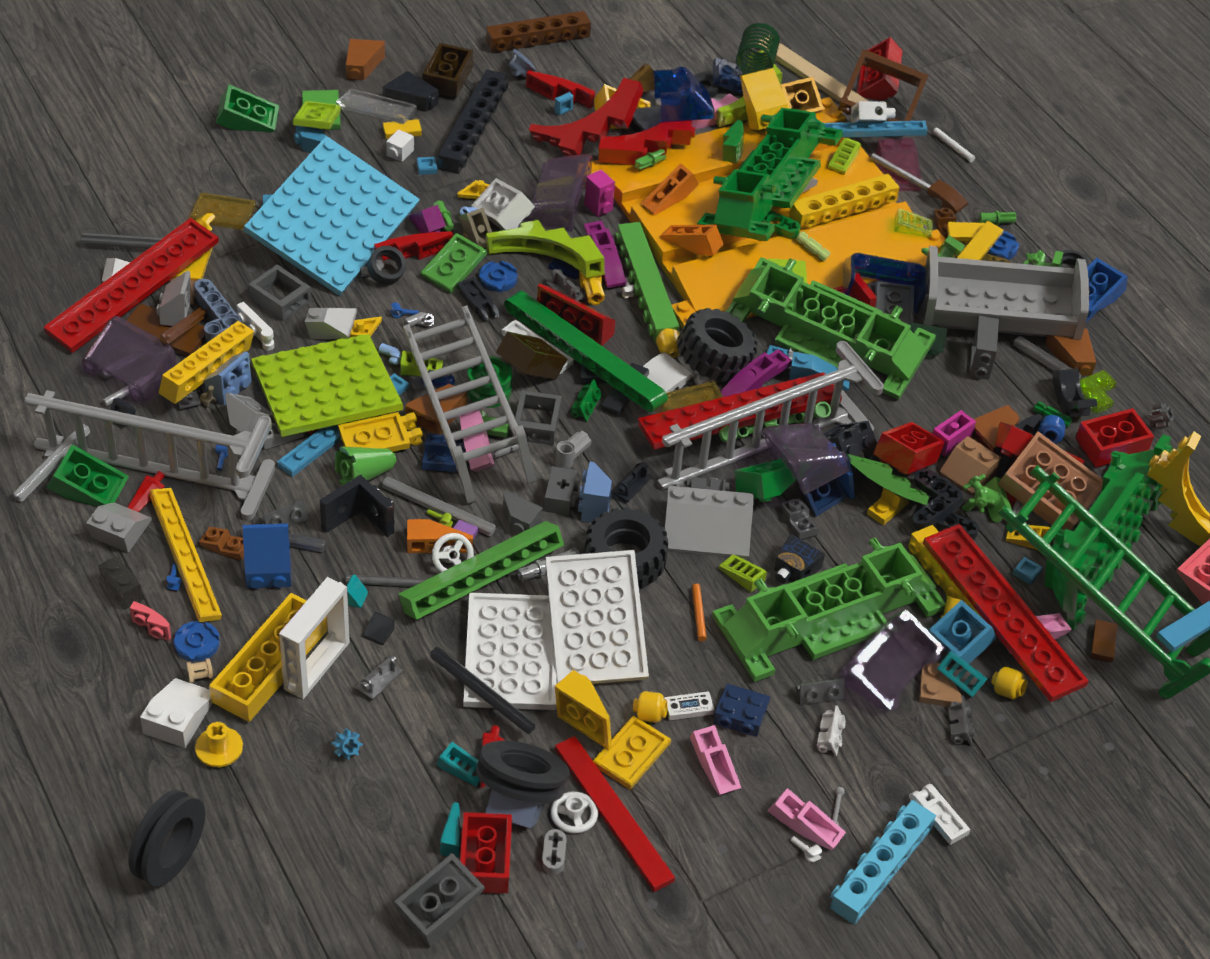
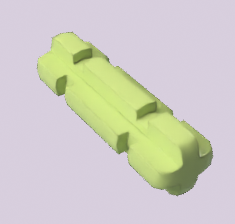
(813, 246)

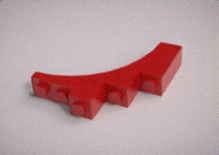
(616, 111)
(628, 148)

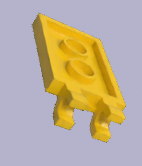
(382, 432)

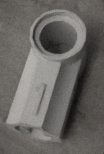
(570, 449)

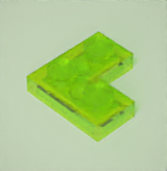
(1095, 387)

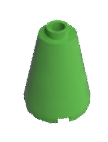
(363, 461)

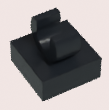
(121, 406)

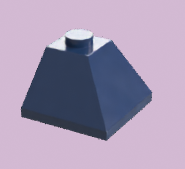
(825, 496)

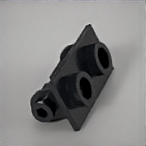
(632, 482)

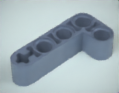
(217, 308)

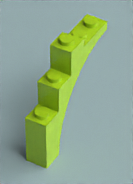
(737, 110)
(533, 238)

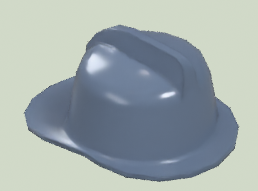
(520, 64)

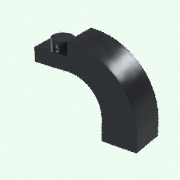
(1070, 395)

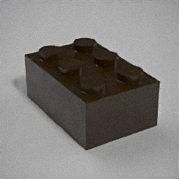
(449, 69)
(531, 356)

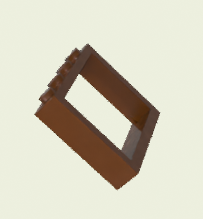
(889, 68)

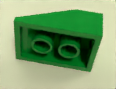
(246, 111)
(87, 479)
(764, 479)

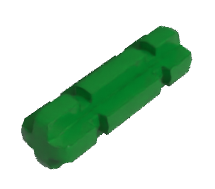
(1041, 408)

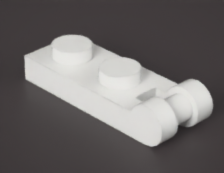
(254, 322)
(946, 820)

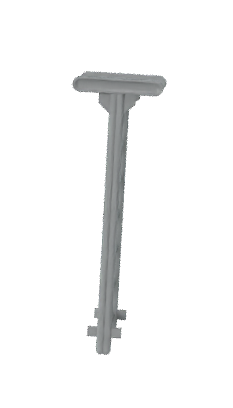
(850, 368)
(245, 445)
(456, 451)

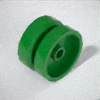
(504, 375)

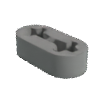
(559, 852)

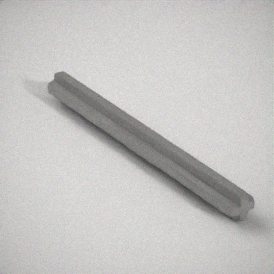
(437, 505)

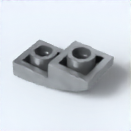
(798, 518)

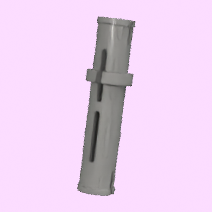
(538, 568)

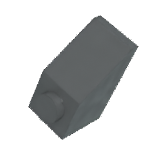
(520, 513)

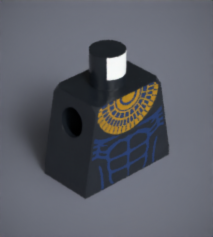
(797, 560)

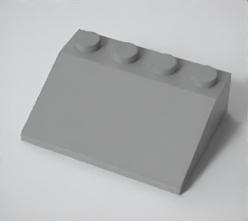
(708, 521)

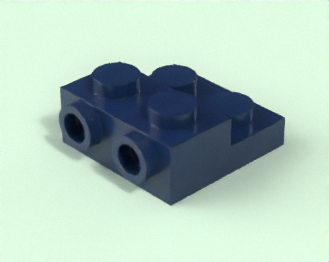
(727, 75)
(741, 710)

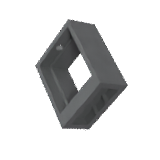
(287, 306)
(984, 347)
(544, 432)

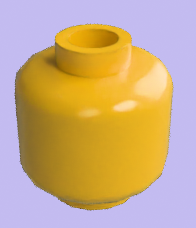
(667, 342)
(1009, 683)
(650, 706)

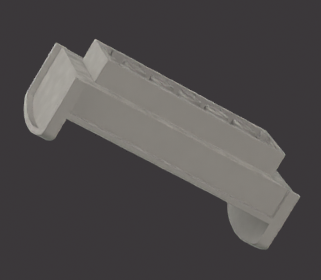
(1022, 296)

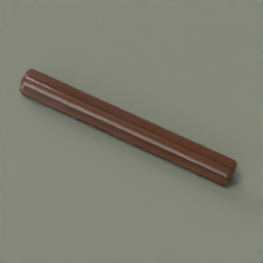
(183, 326)

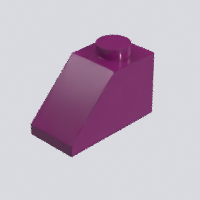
(428, 219)

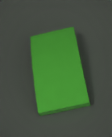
(882, 474)

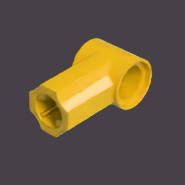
(592, 288)

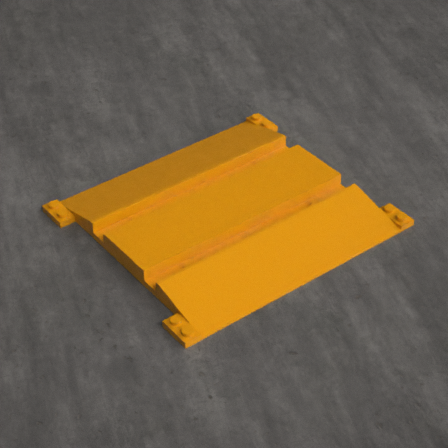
(715, 279)

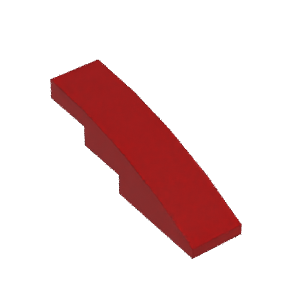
(554, 87)
(418, 245)

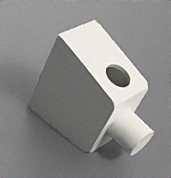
(871, 112)

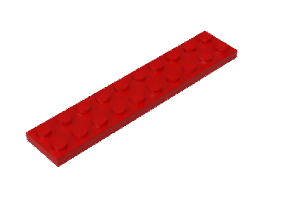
(131, 284)
(659, 424)
(1005, 613)

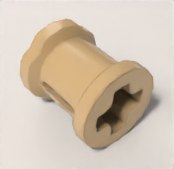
(191, 668)

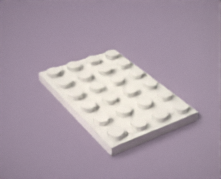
(597, 616)
(511, 649)

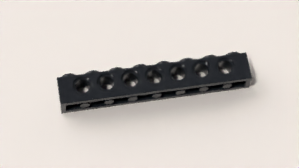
(472, 121)

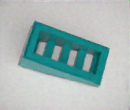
(966, 667)
(451, 766)
(451, 835)

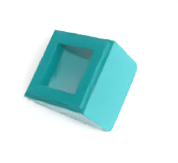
(356, 592)

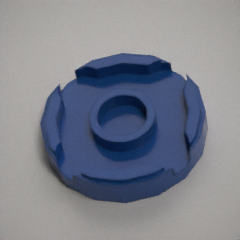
(1005, 246)
(498, 276)
(196, 641)

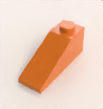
(671, 190)
(695, 238)
(424, 533)

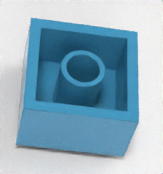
(963, 632)

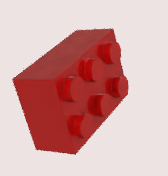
(1113, 432)
(908, 448)
(487, 849)

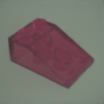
(903, 155)

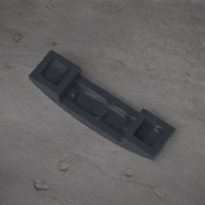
(1028, 425)

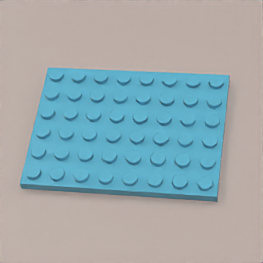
(331, 215)

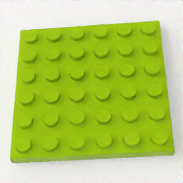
(326, 384)

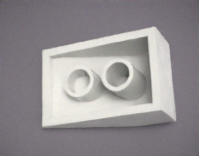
(504, 205)
(176, 712)

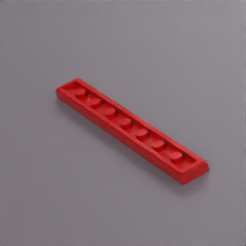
(615, 814)

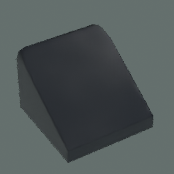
(379, 628)

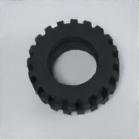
(716, 344)
(631, 528)

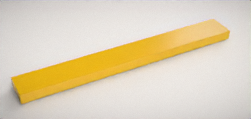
(185, 555)

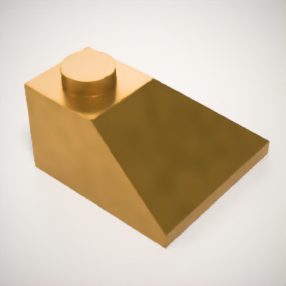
(645, 76)
(803, 95)

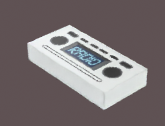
(689, 706)

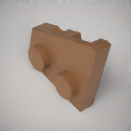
(936, 687)

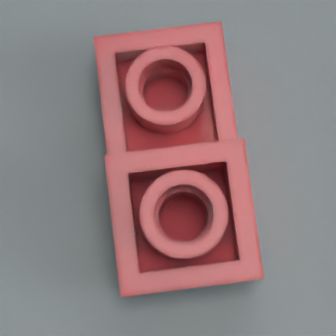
(156, 624)

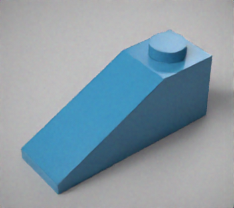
(809, 364)

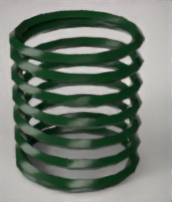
(770, 51)

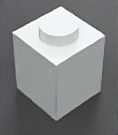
(400, 145)

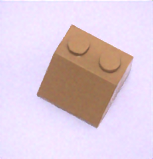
(970, 460)

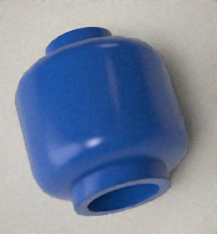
(1052, 428)

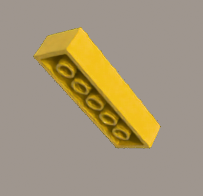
(257, 667)

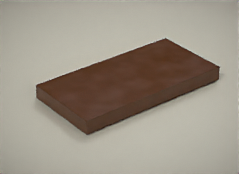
(147, 320)

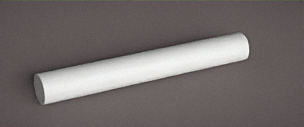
(954, 145)

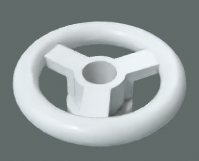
(445, 551)
(575, 801)

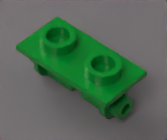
(586, 401)

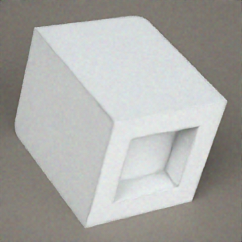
(113, 266)

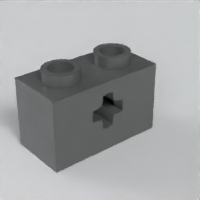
(560, 490)

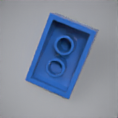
(1105, 284)
(267, 555)

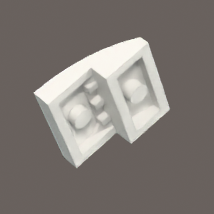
(667, 372)

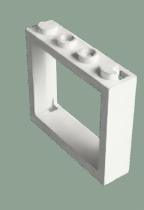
(303, 674)

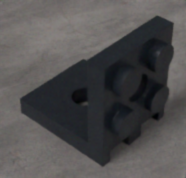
(852, 439)
(354, 498)

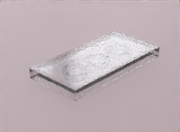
(376, 106)

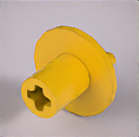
(218, 745)

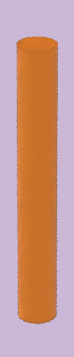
(699, 615)

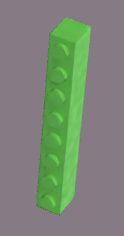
(645, 279)
(480, 570)

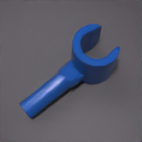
(397, 311)
(223, 451)
(173, 581)

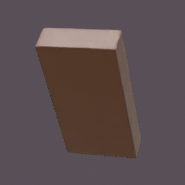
(1104, 640)

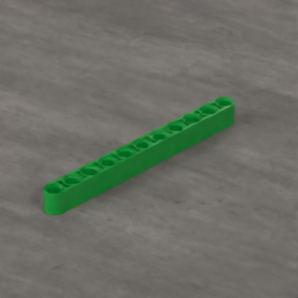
(586, 351)

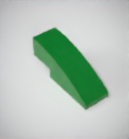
(733, 142)

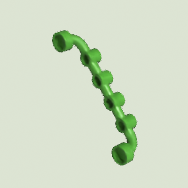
(821, 411)

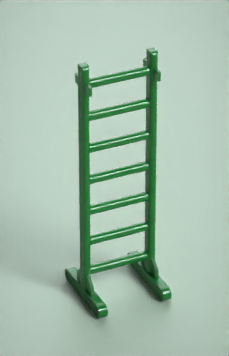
(1178, 672)

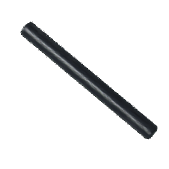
(483, 690)

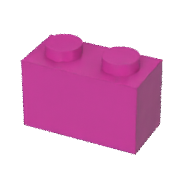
(599, 193)
(954, 431)

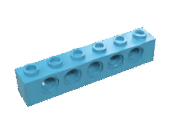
(852, 905)

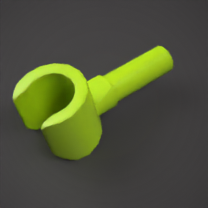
(445, 519)

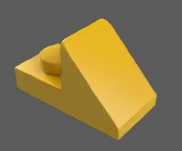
(887, 506)

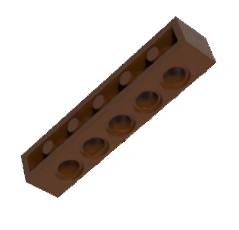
(538, 31)

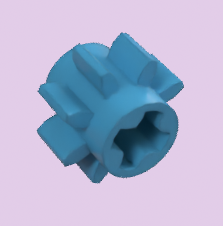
(349, 749)

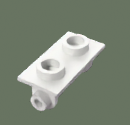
(833, 723)

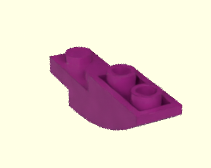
(603, 239)
(757, 372)

